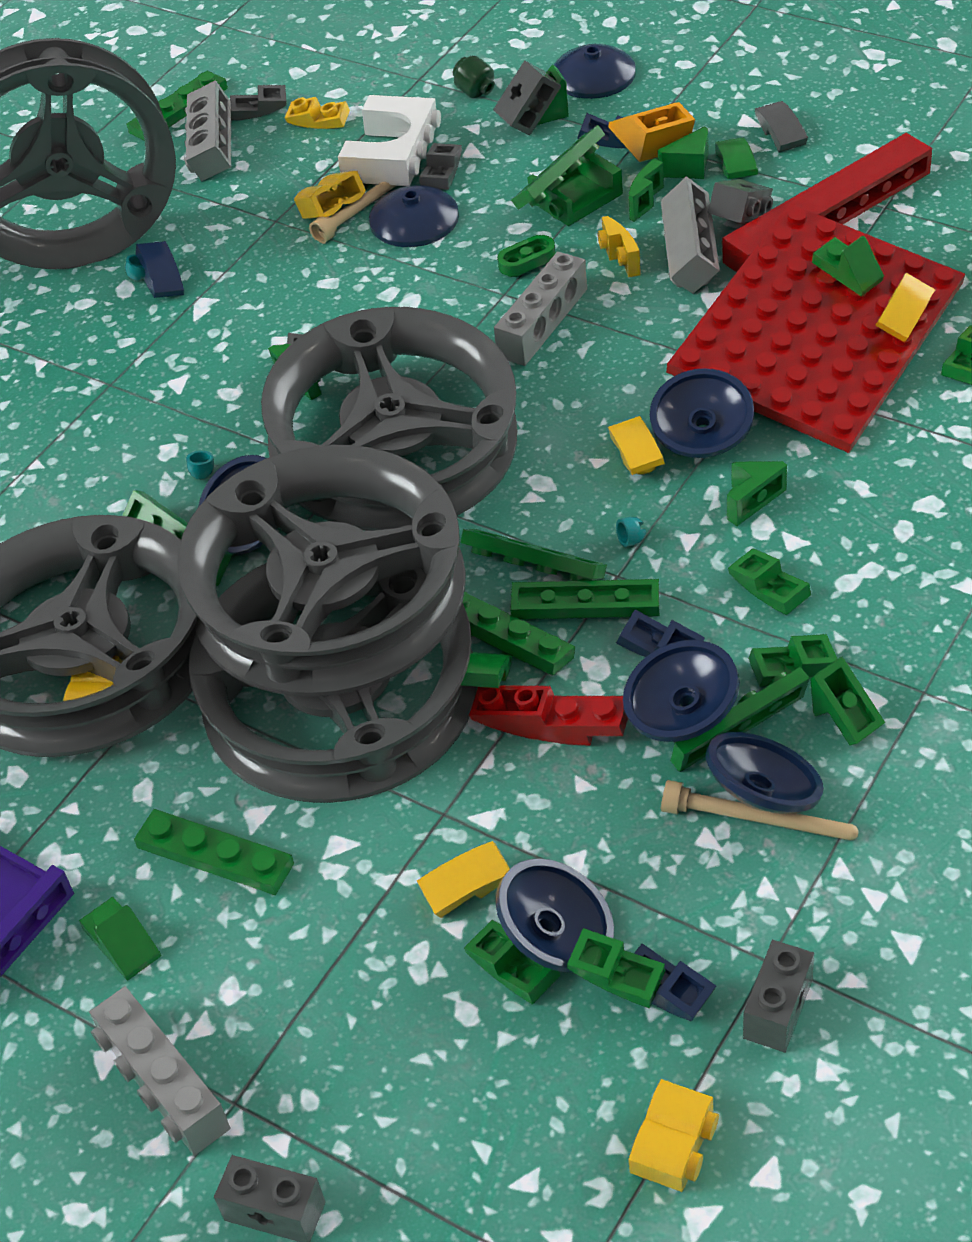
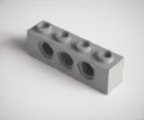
(208, 131)
(541, 307)

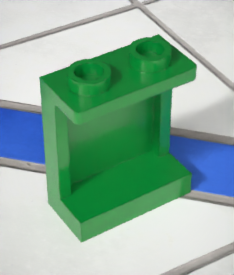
(583, 190)

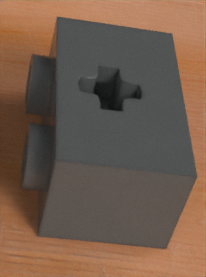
(527, 97)
(740, 200)
(778, 996)
(270, 1199)

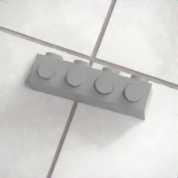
(689, 236)
(160, 1070)

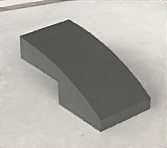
(269, 99)
(782, 125)
(441, 165)

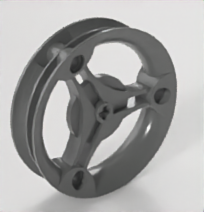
(63, 155)
(396, 410)
(324, 569)
(86, 630)
(366, 756)

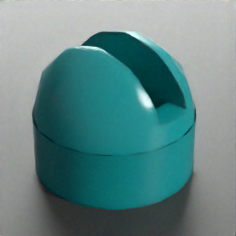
(134, 268)
(200, 464)
(629, 531)

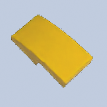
(310, 114)
(619, 245)
(905, 307)
(636, 446)
(462, 877)

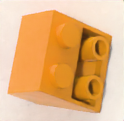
(653, 129)

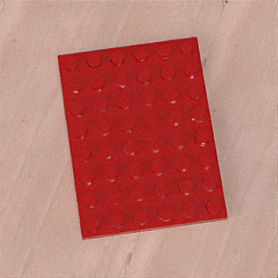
(806, 338)

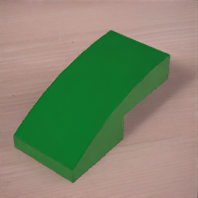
(736, 158)
(645, 185)
(959, 363)
(766, 581)
(804, 651)
(487, 669)
(508, 965)
(612, 968)

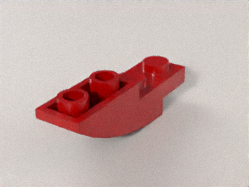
(542, 716)

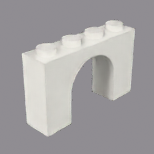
(396, 160)

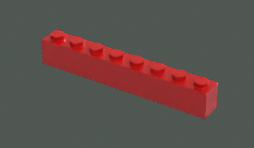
(841, 194)

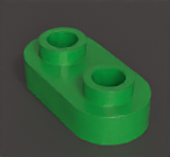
(526, 255)

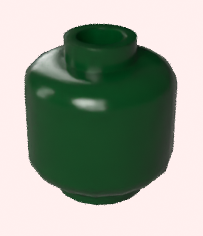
(473, 76)

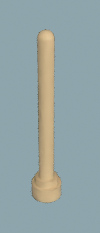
(325, 227)
(680, 798)

